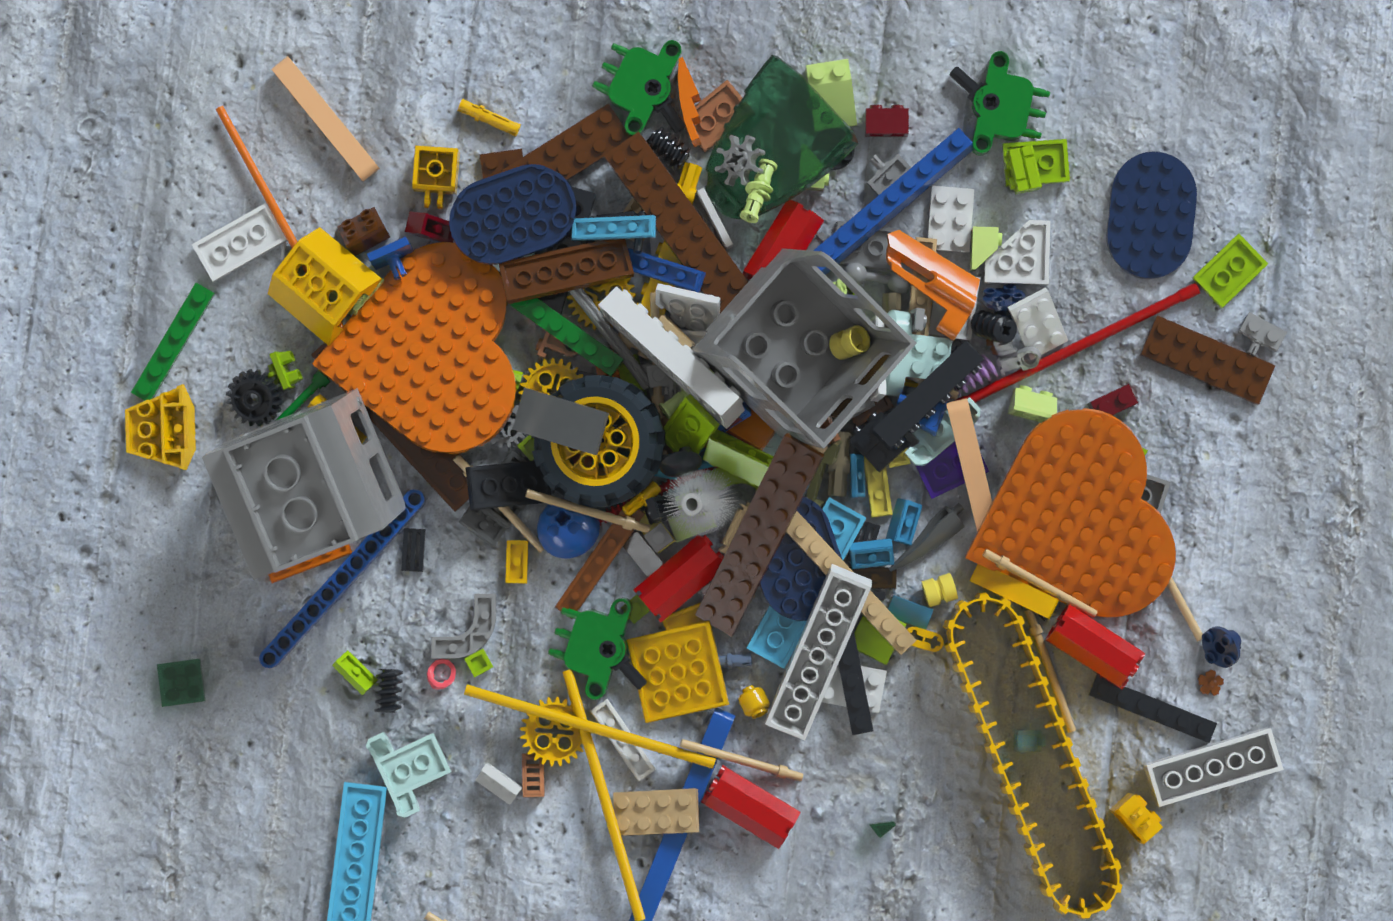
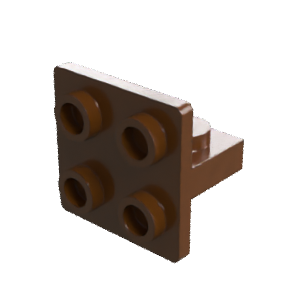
(363, 231)

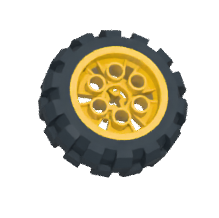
(640, 433)

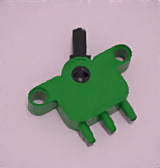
(632, 81)
(1011, 104)
(587, 646)

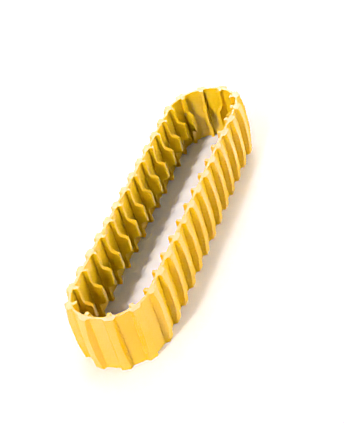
(1073, 762)

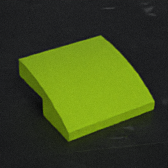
(872, 643)

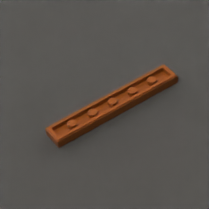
(596, 564)

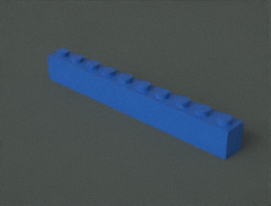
(896, 197)

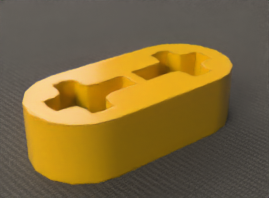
(926, 634)

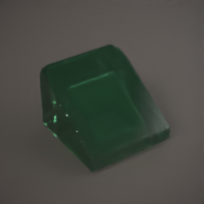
(882, 828)

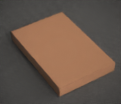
(714, 112)

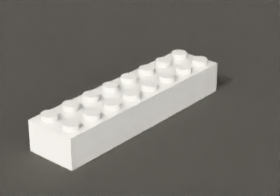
(671, 356)
(818, 652)

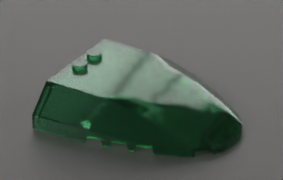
(791, 127)

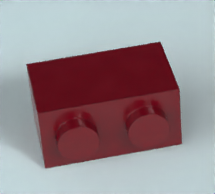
(886, 121)
(1115, 401)

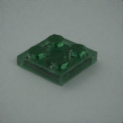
(181, 682)

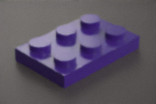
(943, 472)

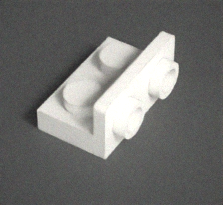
(498, 783)

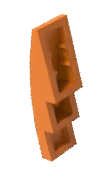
(688, 96)

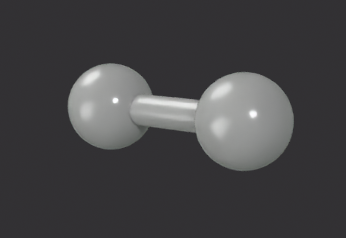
(859, 275)

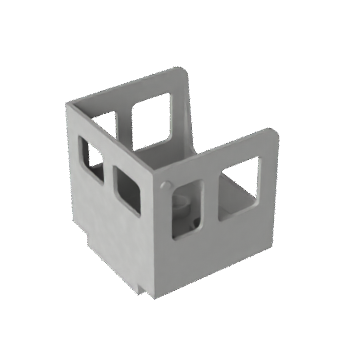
(778, 351)
(303, 485)

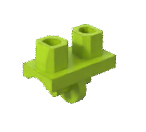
(281, 372)

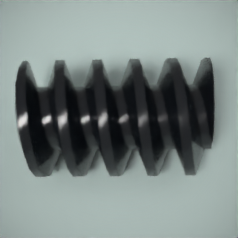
(668, 148)
(993, 326)
(388, 690)

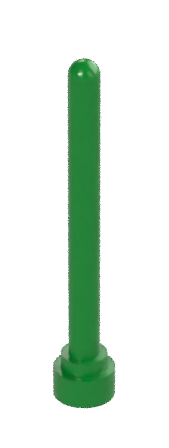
(318, 381)

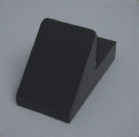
(656, 507)

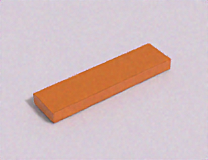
(311, 563)

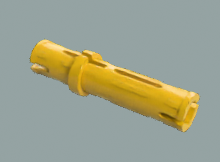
(486, 116)

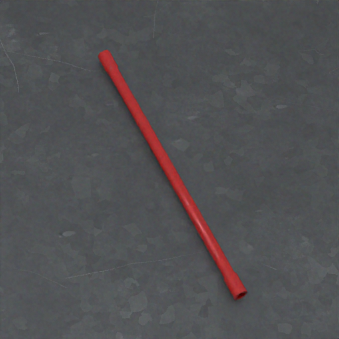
(1180, 296)

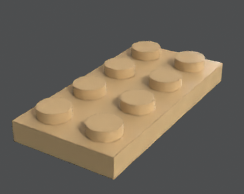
(657, 812)

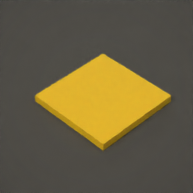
(679, 671)

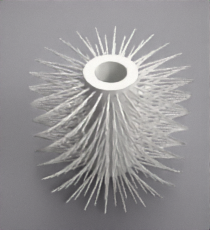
(700, 502)

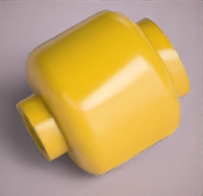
(754, 701)

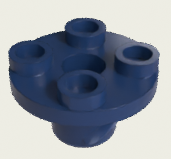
(1001, 298)
(1221, 646)

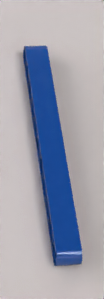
(338, 589)
(672, 843)

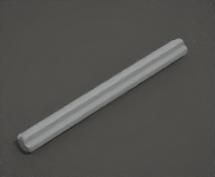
(611, 337)

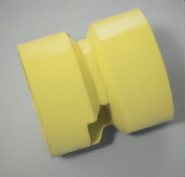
(849, 342)
(939, 590)

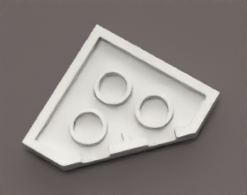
(1022, 257)
(688, 307)

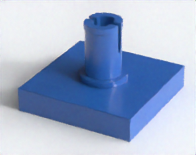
(391, 256)

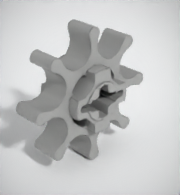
(739, 160)

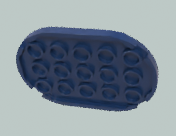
(512, 214)
(1151, 215)
(792, 577)

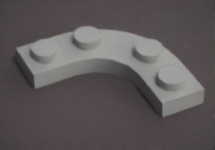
(475, 637)

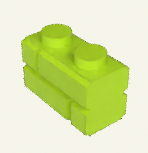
(1023, 170)

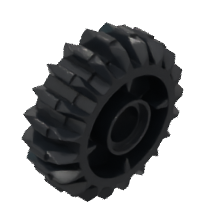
(245, 406)

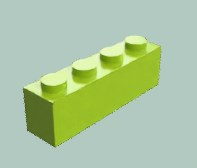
(737, 457)

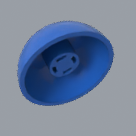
(571, 537)

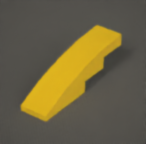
(1014, 591)

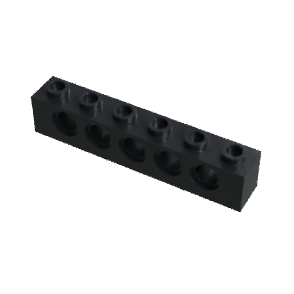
(584, 200)

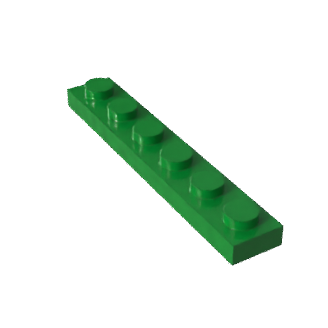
(570, 335)
(173, 342)

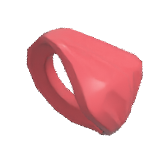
(430, 675)

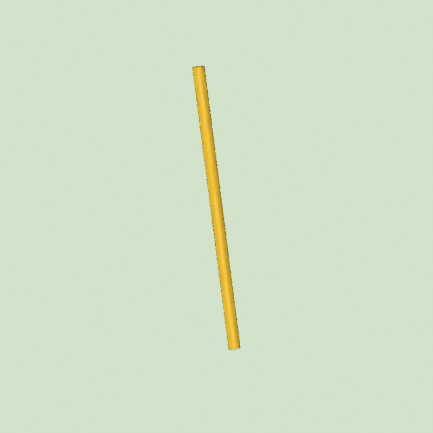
(589, 726)
(604, 798)

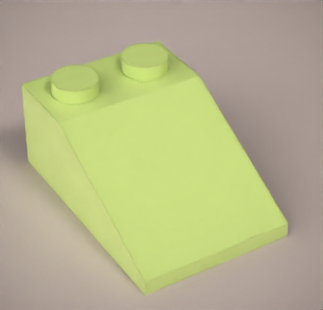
(834, 84)
(1031, 404)

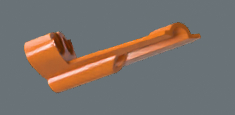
(948, 284)

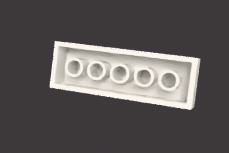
(1213, 767)

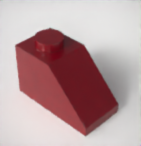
(428, 227)

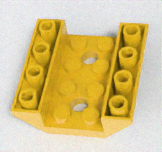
(328, 270)

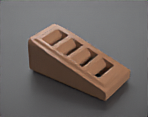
(532, 793)

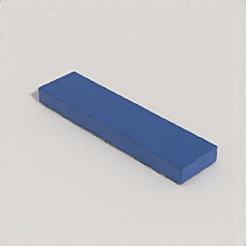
(667, 271)

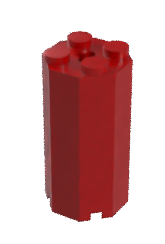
(790, 230)
(680, 577)
(1095, 646)
(751, 807)

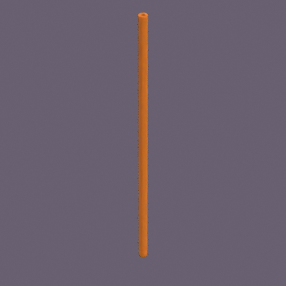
(259, 180)

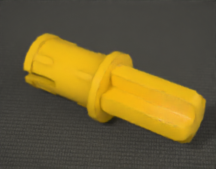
(640, 499)

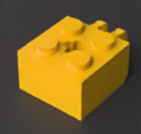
(442, 183)
(1136, 817)

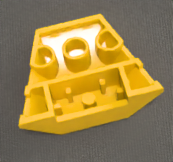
(163, 428)

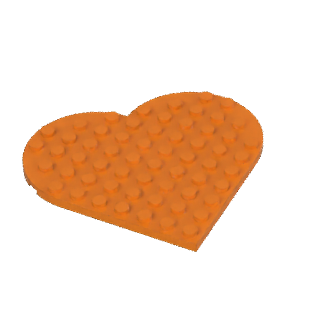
(429, 351)
(1079, 515)

